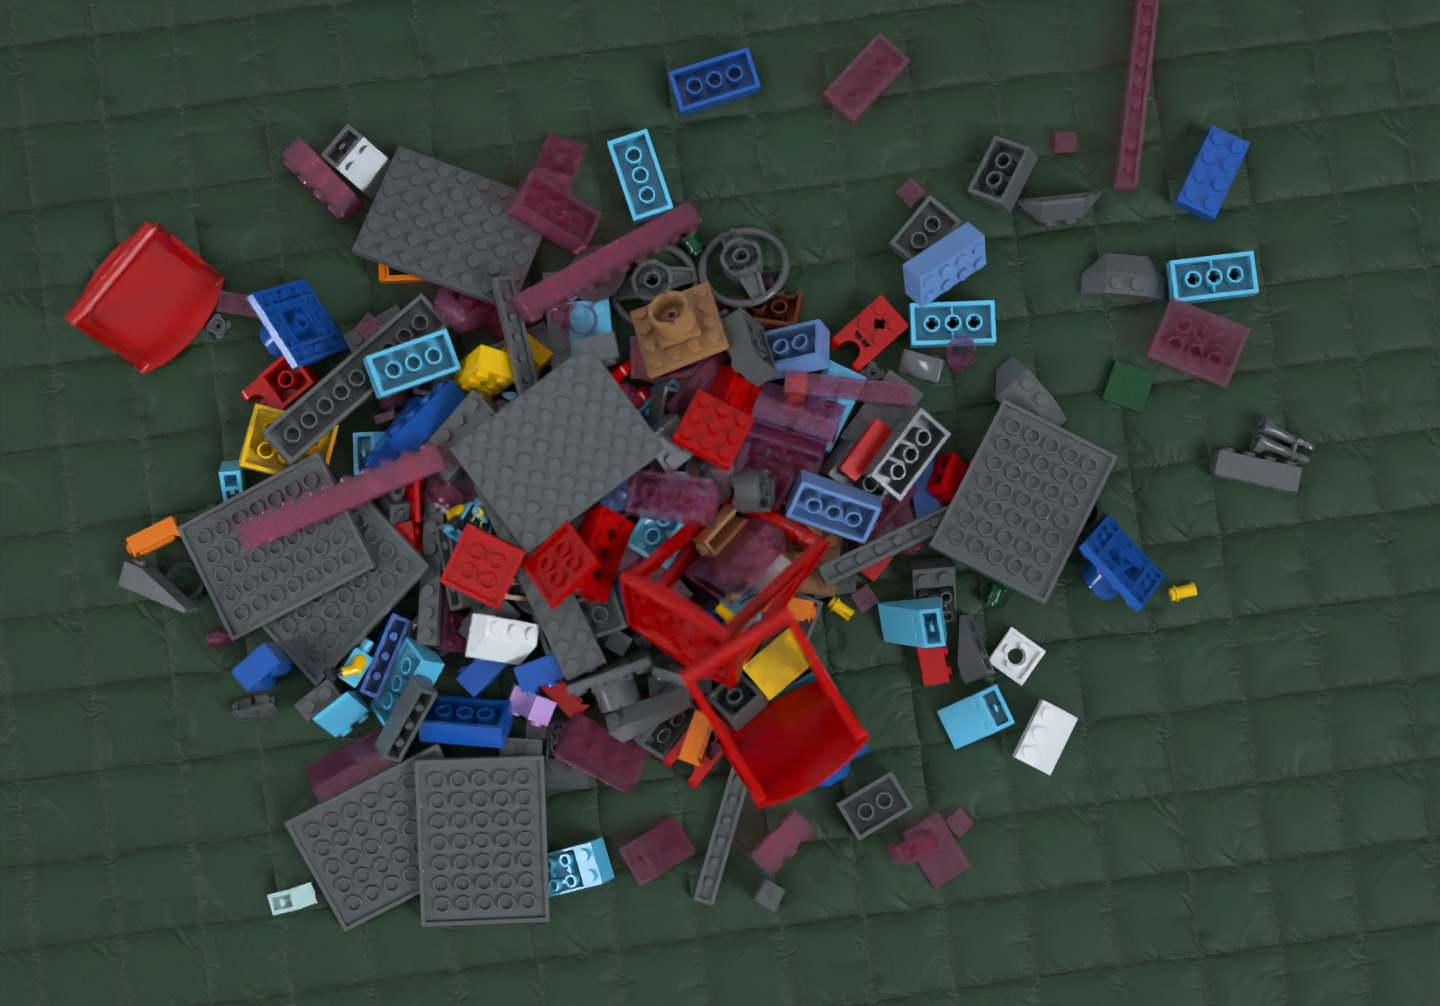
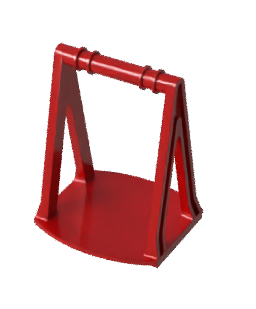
(148, 298)
(687, 630)
(795, 737)

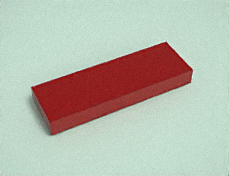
(864, 449)

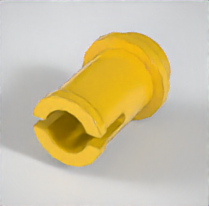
(1183, 591)
(840, 608)

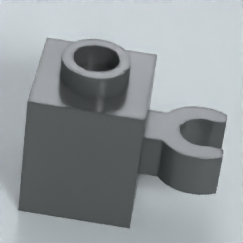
(395, 506)

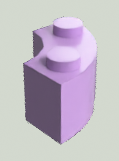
(531, 706)

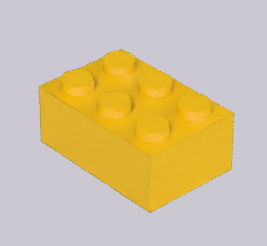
(485, 370)
(776, 665)

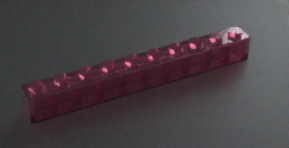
(1135, 96)
(605, 262)
(342, 496)

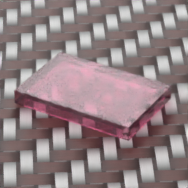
(946, 863)

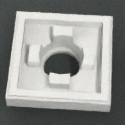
(1031, 656)

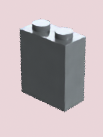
(320, 698)

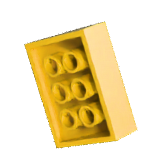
(260, 456)

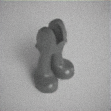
(1268, 427)

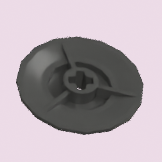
(601, 291)

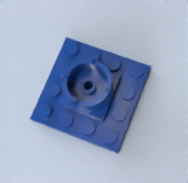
(296, 324)
(1118, 565)

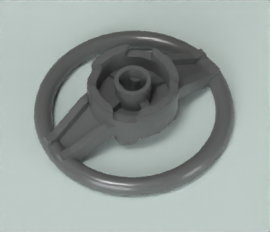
(746, 271)
(668, 280)

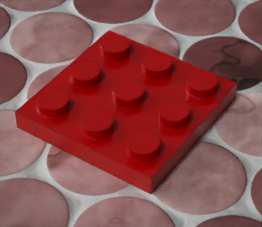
(712, 430)
(560, 564)
(482, 566)

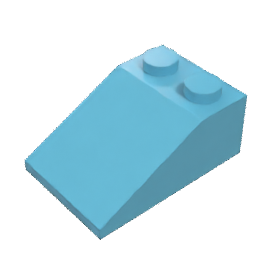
(343, 714)

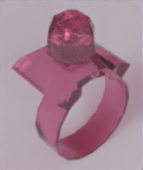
(563, 318)
(960, 359)

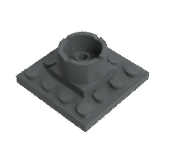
(614, 682)

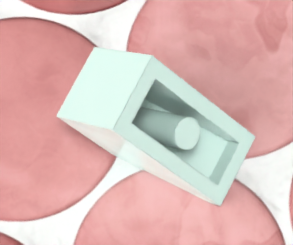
(292, 898)

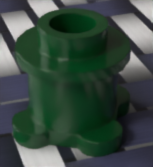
(693, 244)
(994, 594)

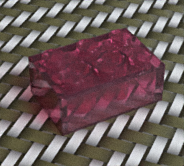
(782, 841)

